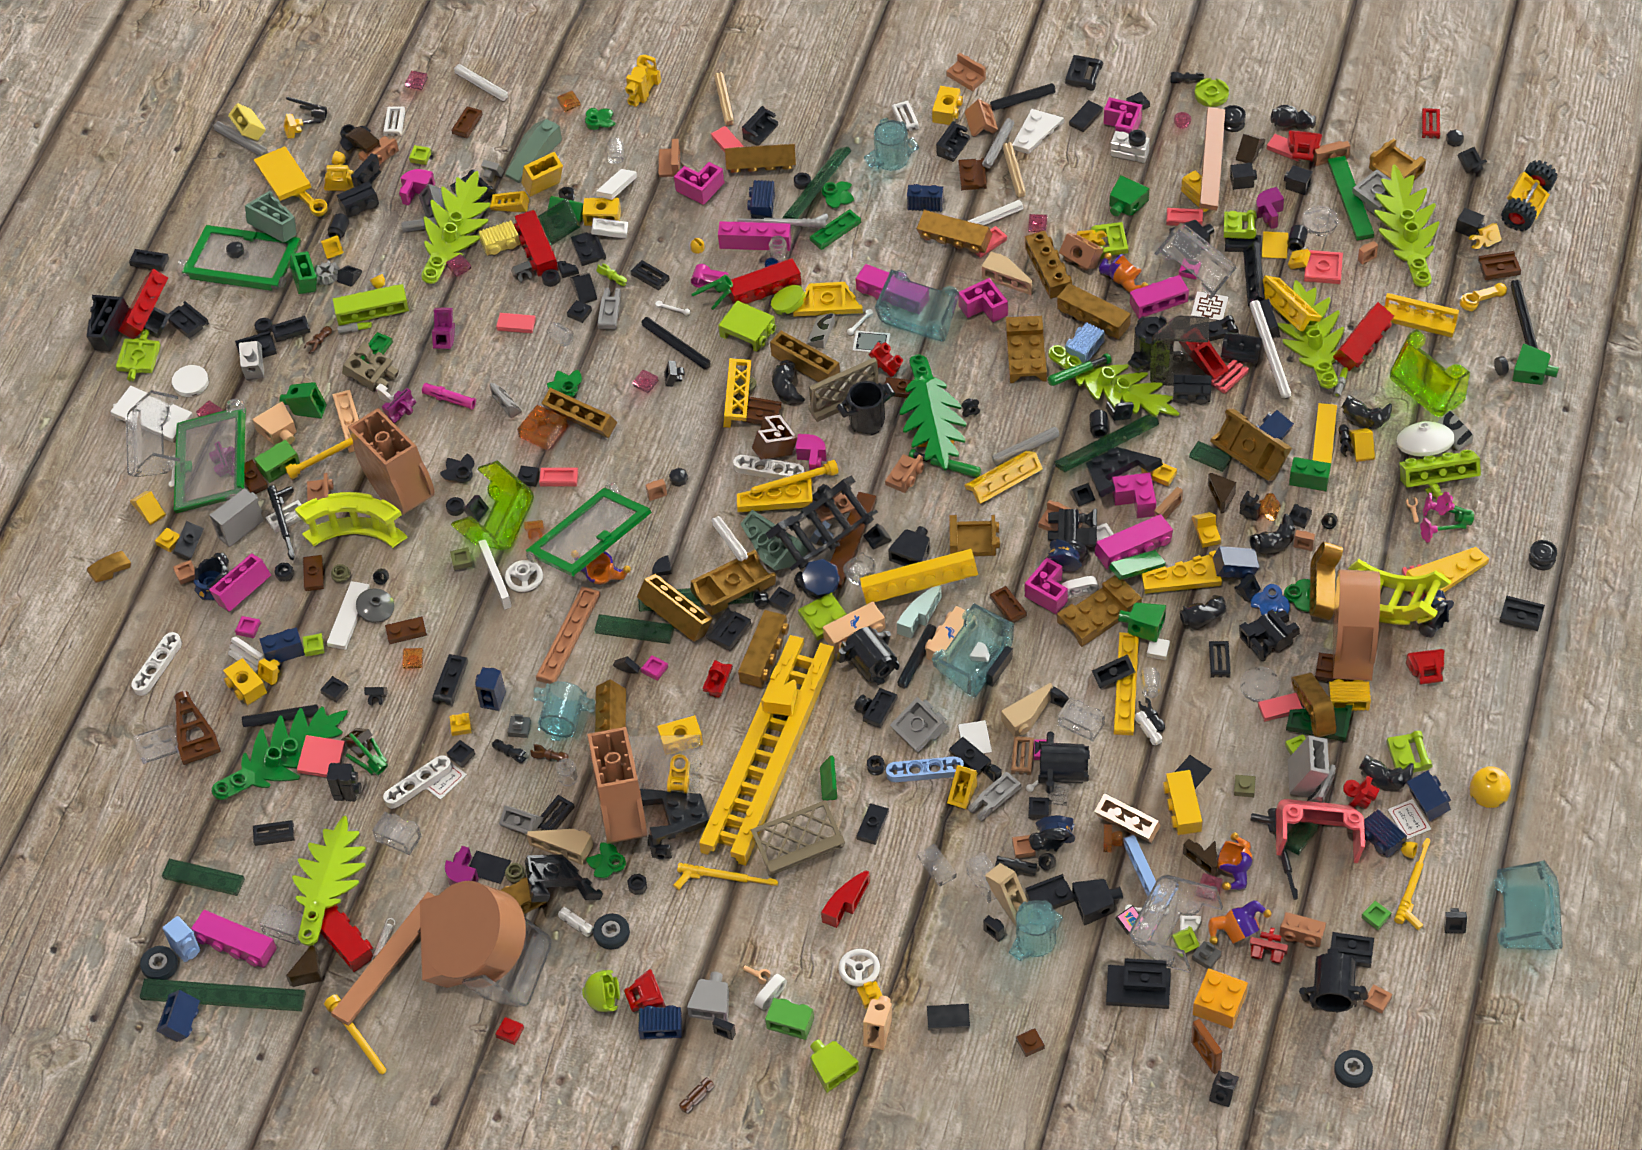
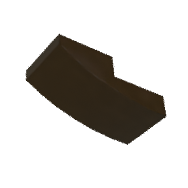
(363, 139)

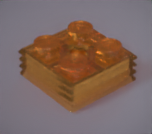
(542, 427)

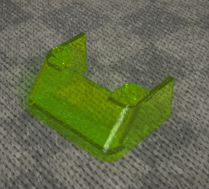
(507, 514)

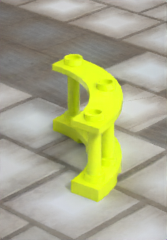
(380, 525)
(1416, 610)

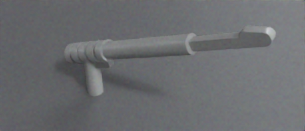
(817, 222)

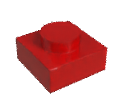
(509, 1030)

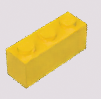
(1182, 802)

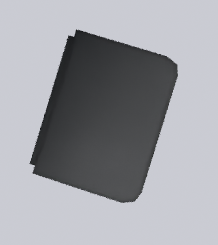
(348, 275)
(1082, 494)
(877, 536)

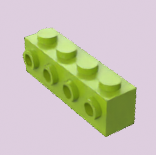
(350, 307)
(1440, 468)

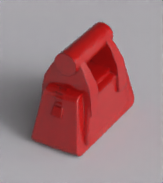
(1303, 144)
(1426, 663)
(647, 989)

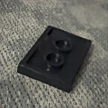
(1134, 998)

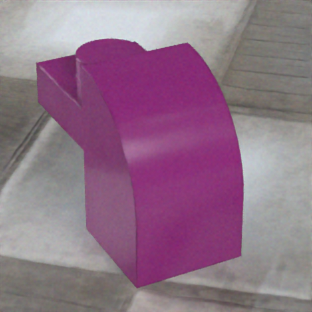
(1268, 204)
(444, 328)
(458, 869)

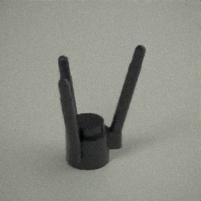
(317, 111)

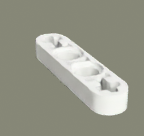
(769, 465)
(153, 662)
(415, 779)

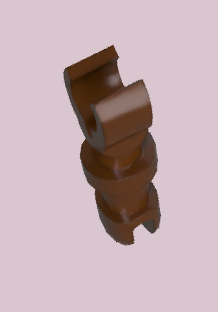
(318, 338)
(541, 752)

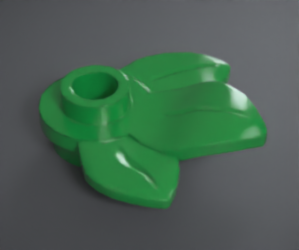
(597, 118)
(837, 194)
(566, 383)
(1302, 594)
(604, 861)

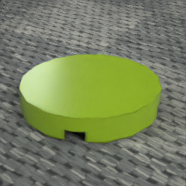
(1211, 92)
(788, 299)

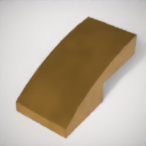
(105, 567)

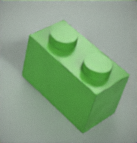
(273, 461)
(789, 1018)

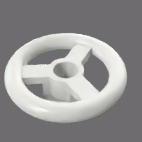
(522, 570)
(859, 977)

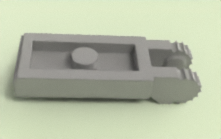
(609, 309)
(995, 795)

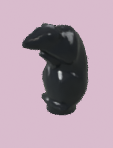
(1288, 116)
(782, 383)
(1363, 416)
(1274, 541)
(1199, 615)
(1384, 777)

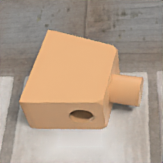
(276, 424)
(880, 1015)

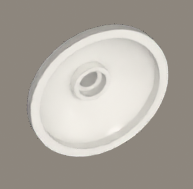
(1425, 439)

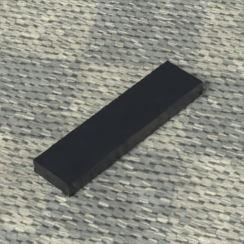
(1253, 273)

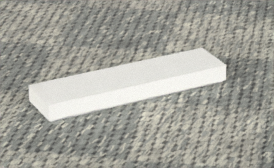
(494, 573)
(346, 617)

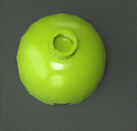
(601, 991)

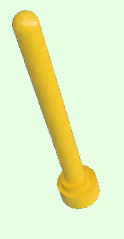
(829, 468)
(294, 470)
(330, 1004)

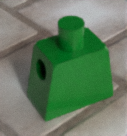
(1127, 197)
(1533, 366)
(304, 400)
(1144, 620)

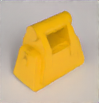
(338, 178)

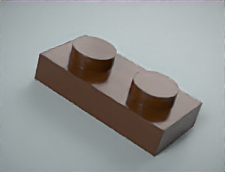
(405, 630)

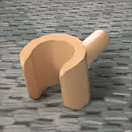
(1413, 509)
(758, 974)

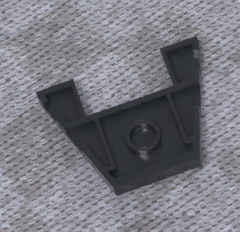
(1116, 462)
(683, 812)
(555, 871)

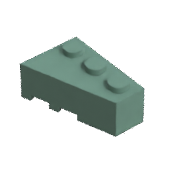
(271, 217)

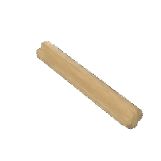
(724, 99)
(1014, 170)

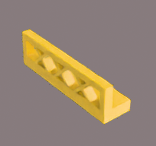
(1289, 303)
(1419, 317)
(730, 392)
(1004, 476)

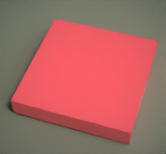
(1324, 267)
(318, 754)

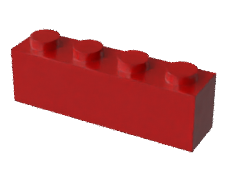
(535, 242)
(765, 282)
(143, 304)
(1363, 336)
(345, 939)

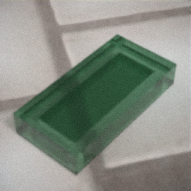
(1210, 456)
(1300, 836)

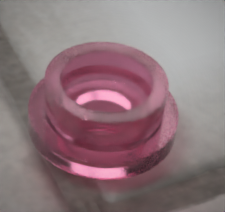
(1182, 120)

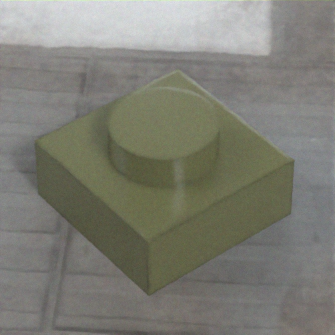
(461, 558)
(1244, 785)

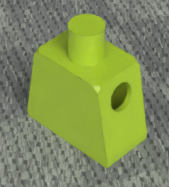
(832, 1064)

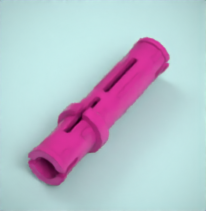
(447, 395)

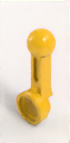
(313, 204)
(1497, 290)

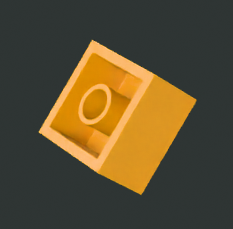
(1220, 998)

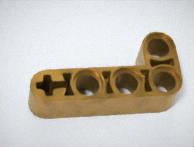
(1323, 580)
(1316, 703)

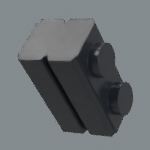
(358, 199)
(1192, 389)
(343, 782)

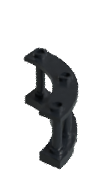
(810, 513)

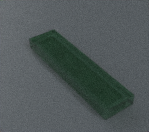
(634, 629)
(203, 877)

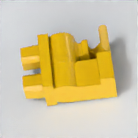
(642, 80)

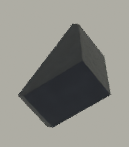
(584, 287)

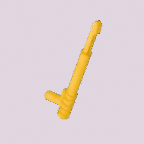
(692, 871)
(1405, 906)

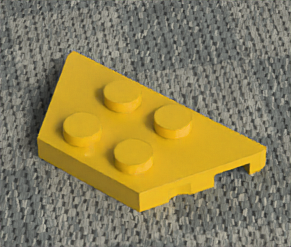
(827, 299)

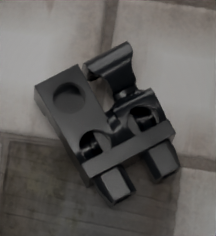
(1068, 526)
(1270, 630)

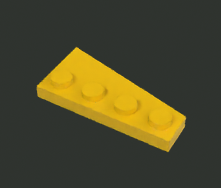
(784, 497)
(1454, 567)
(1187, 575)

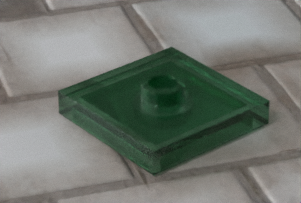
(558, 221)

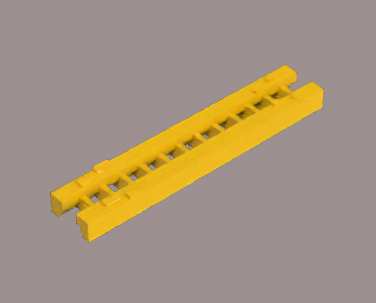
(777, 762)

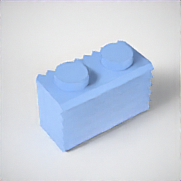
(1085, 342)
(181, 939)

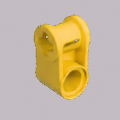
(678, 775)

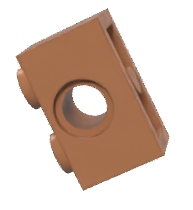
(1090, 252)

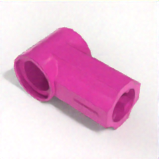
(704, 275)

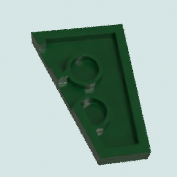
(1300, 722)

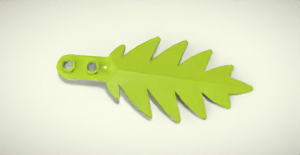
(1407, 224)
(453, 225)
(1315, 342)
(1116, 386)
(326, 877)

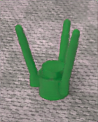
(722, 284)
(376, 763)

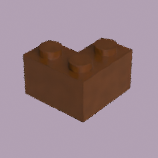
(774, 439)

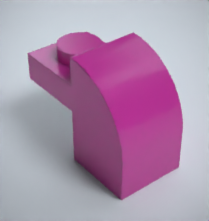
(414, 182)
(811, 448)

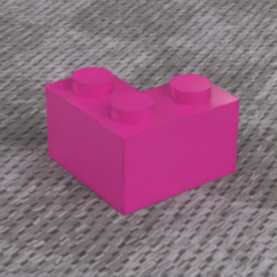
(1123, 115)
(699, 185)
(983, 297)
(1136, 490)
(1044, 587)

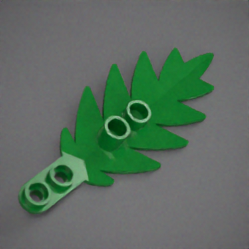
(931, 413)
(284, 753)

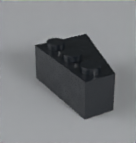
(105, 321)

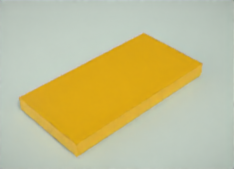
(282, 173)

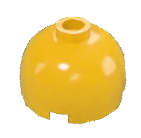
(1490, 787)

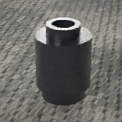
(338, 225)
(1297, 237)
(1098, 423)

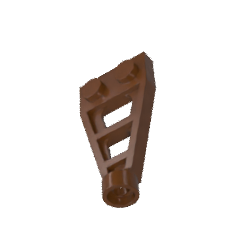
(197, 748)

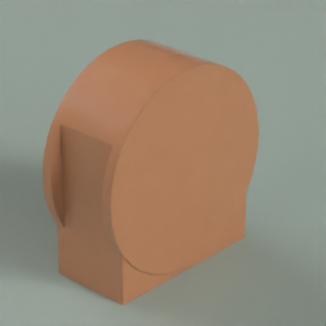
(391, 462)
(1356, 624)
(617, 785)
(469, 934)

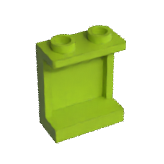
(747, 324)

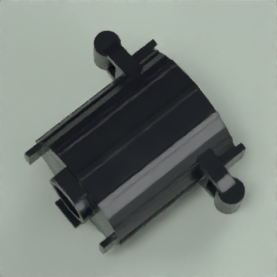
(1143, 335)
(866, 406)
(869, 654)
(1062, 762)
(1334, 983)

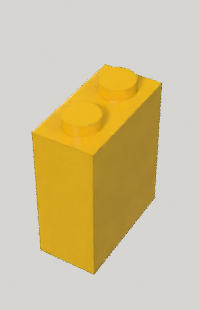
(542, 174)

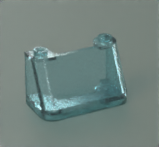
(916, 306)
(955, 661)
(1530, 907)

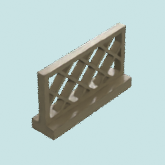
(827, 405)
(806, 853)

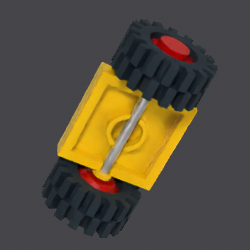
(1528, 195)

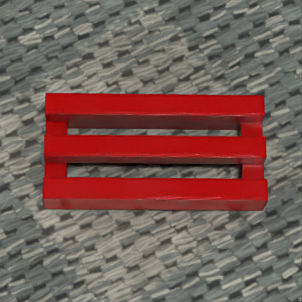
(1430, 133)

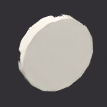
(190, 380)

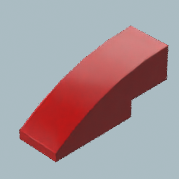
(1206, 358)
(845, 899)

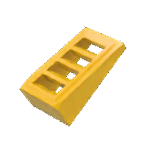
(520, 205)

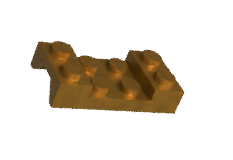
(1026, 347)
(1251, 445)
(730, 582)
(1099, 610)

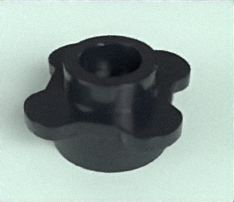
(970, 403)

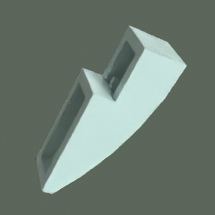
(919, 612)

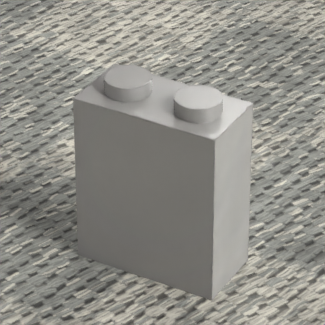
(237, 517)
(1308, 766)

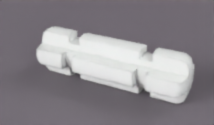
(1148, 728)
(575, 921)

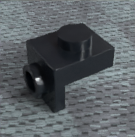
(1471, 160)
(1121, 411)
(659, 851)
(1223, 1088)

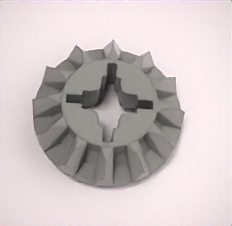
(326, 278)

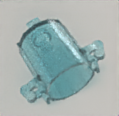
(891, 146)
(561, 708)
(1035, 929)

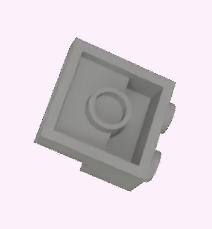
(1368, 188)
(919, 724)

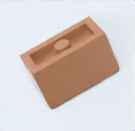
(980, 117)
(1330, 151)
(669, 160)

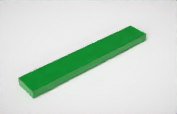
(1353, 205)

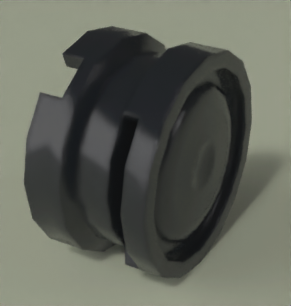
(1234, 118)
(1542, 555)

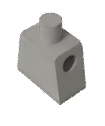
(251, 358)
(710, 999)

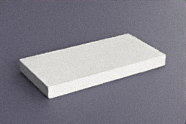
(134, 395)

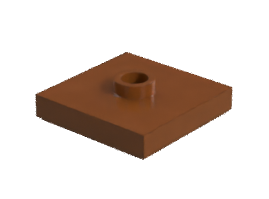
(1206, 1046)

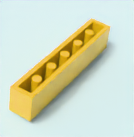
(918, 576)

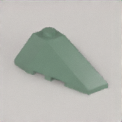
(534, 145)
(771, 551)

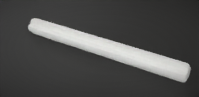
(1270, 349)

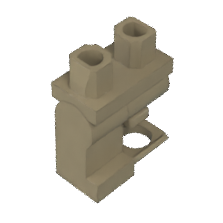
(369, 374)

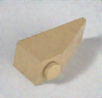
(1006, 273)
(1024, 713)
(570, 843)
(1006, 889)

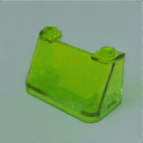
(1426, 379)

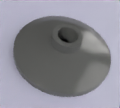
(375, 611)

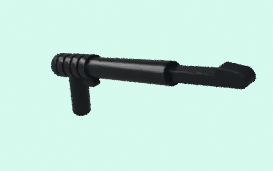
(277, 501)
(1270, 820)

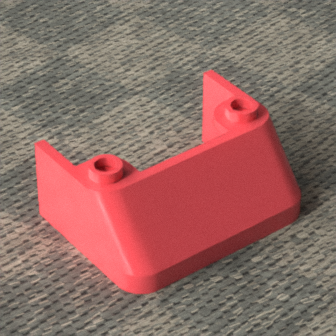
(1319, 813)

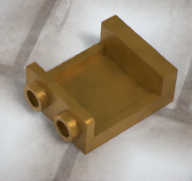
(1391, 155)
(974, 535)

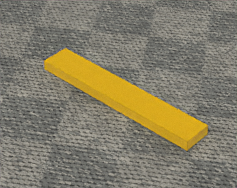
(1126, 688)

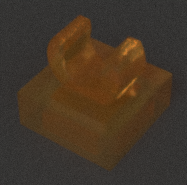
(1269, 506)
(532, 526)
(1111, 838)

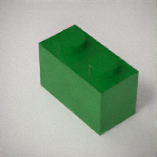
(303, 272)
(1310, 474)

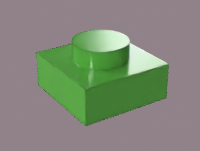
(1376, 915)

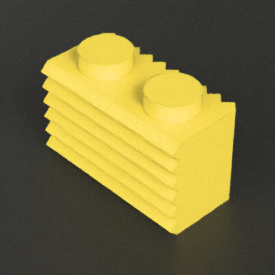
(247, 122)
(499, 238)

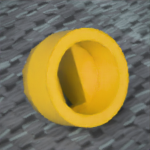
(338, 158)
(695, 248)
(378, 281)
(1409, 849)

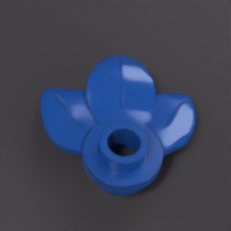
(1268, 602)

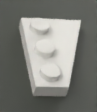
(1034, 129)

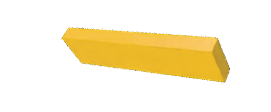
(1324, 432)

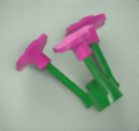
(1444, 504)

